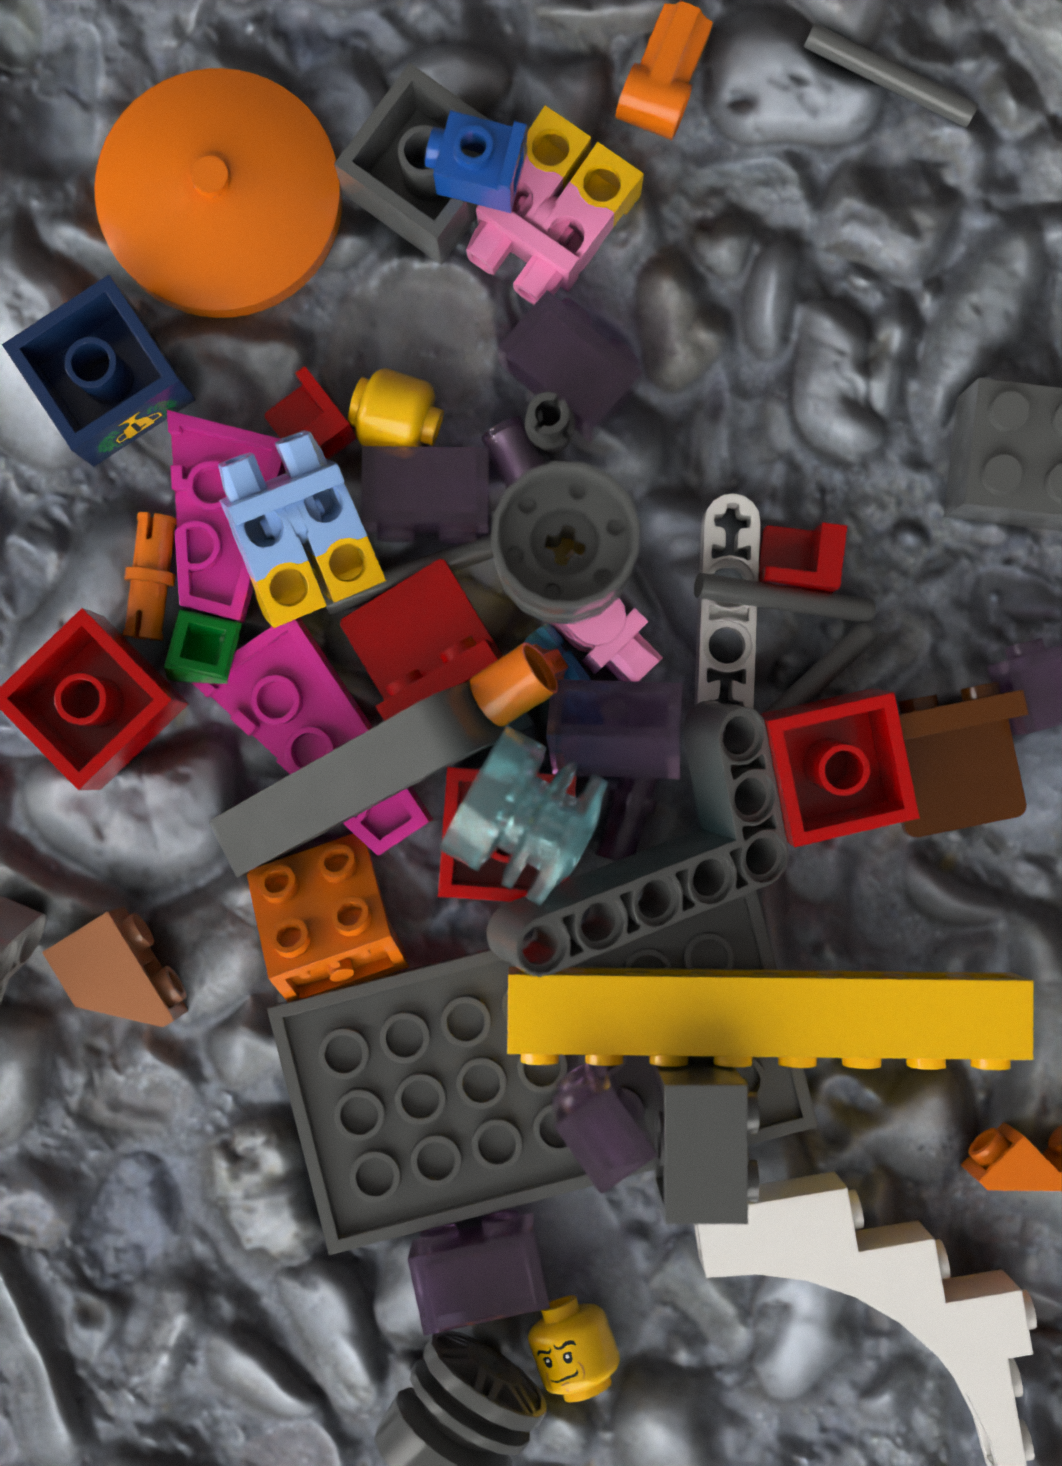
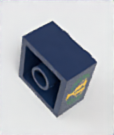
(98, 371)

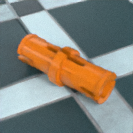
(150, 576)

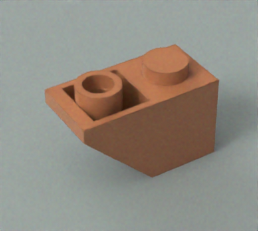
(115, 972)

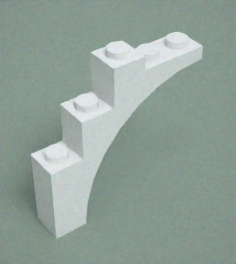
(969, 1321)

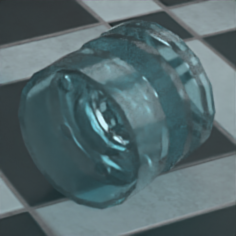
(525, 816)

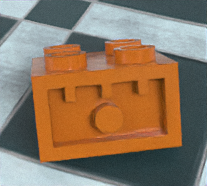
(323, 920)

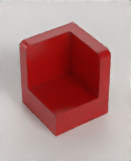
(312, 411)
(803, 556)

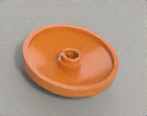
(218, 192)

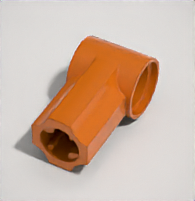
(660, 85)
(518, 682)

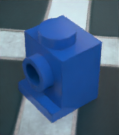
(481, 180)

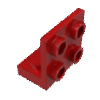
(420, 638)

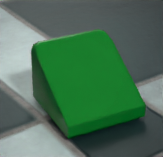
(202, 649)

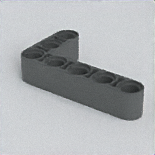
(357, 777)
(734, 852)

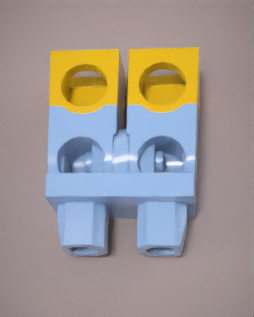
(291, 510)

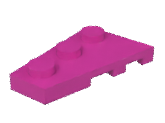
(207, 556)

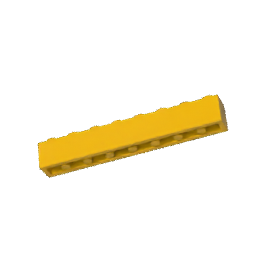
(771, 1015)

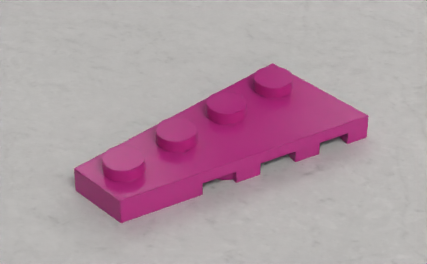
(301, 711)

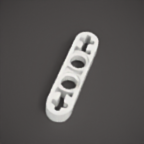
(723, 615)

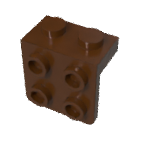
(963, 759)

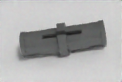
(546, 409)

